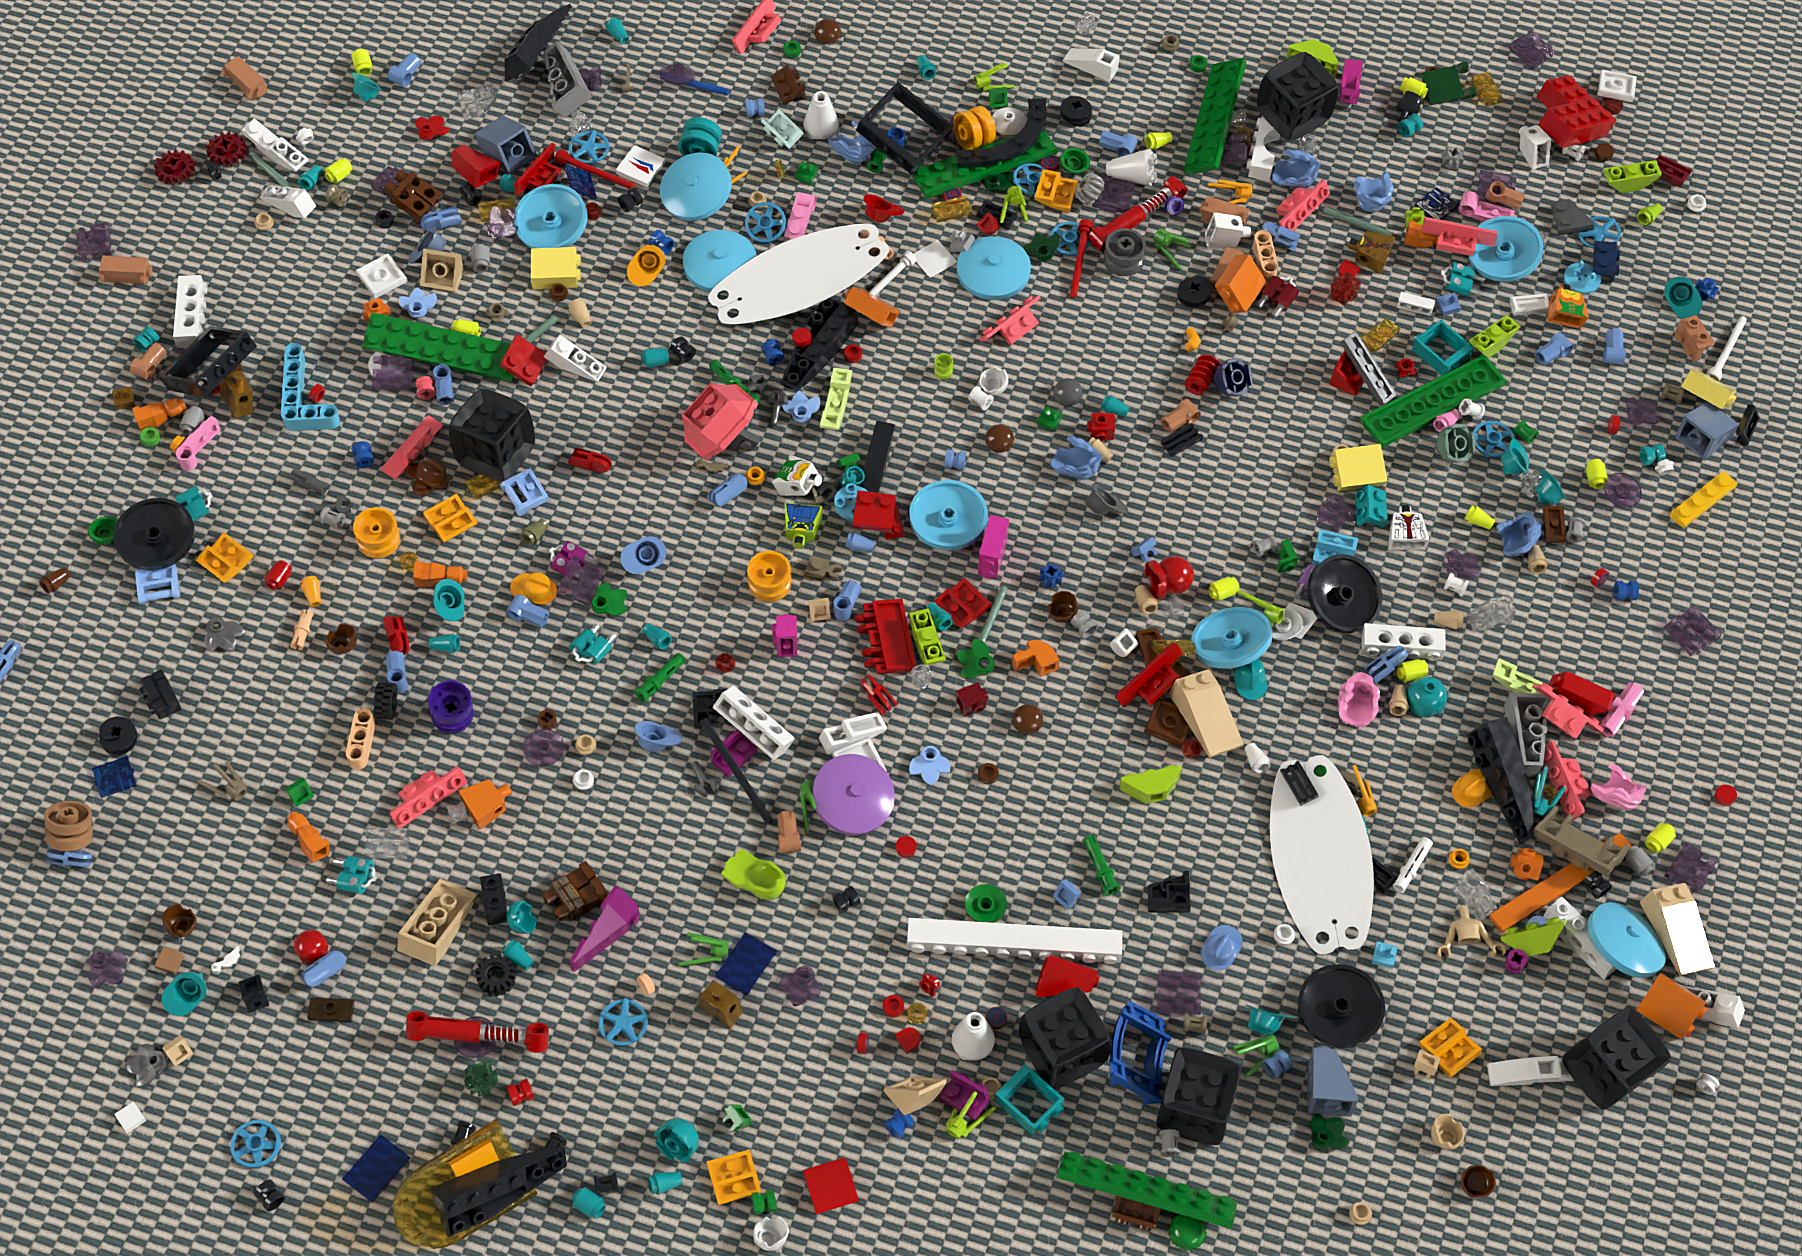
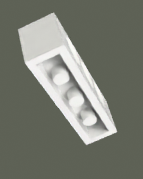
(189, 310)
(1413, 637)
(753, 722)
(1577, 936)

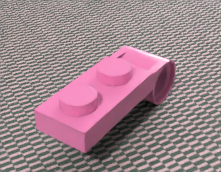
(1480, 210)
(800, 215)
(195, 442)

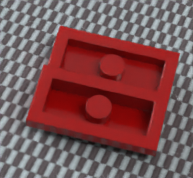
(963, 603)
(830, 1185)

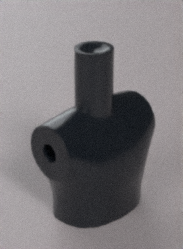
(1409, 104)

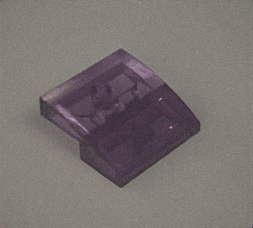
(1486, 178)
(1692, 631)
(1178, 992)

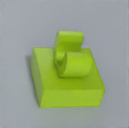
(1414, 215)

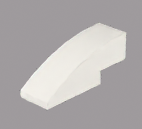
(852, 731)

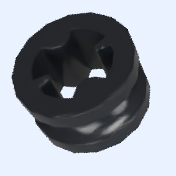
(214, 171)
(384, 214)

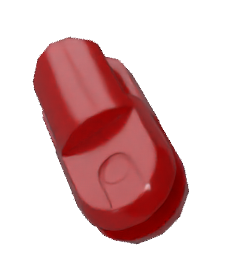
(590, 460)
(396, 633)
(877, 694)

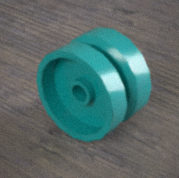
(699, 136)

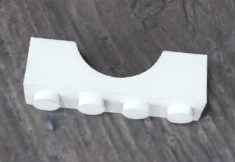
(1262, 161)

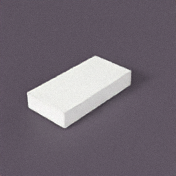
(1529, 304)

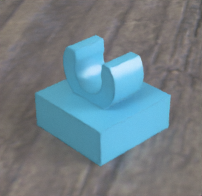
(1384, 955)

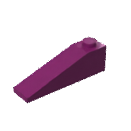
(616, 919)

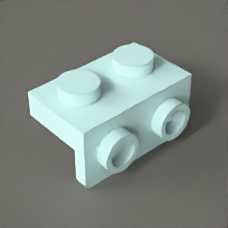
(783, 128)

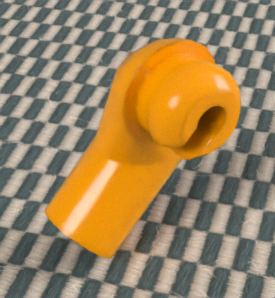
(1194, 340)

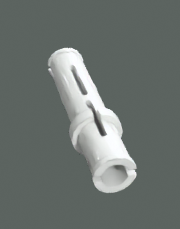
(1402, 882)

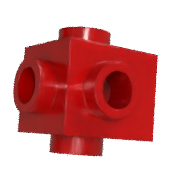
(1101, 426)

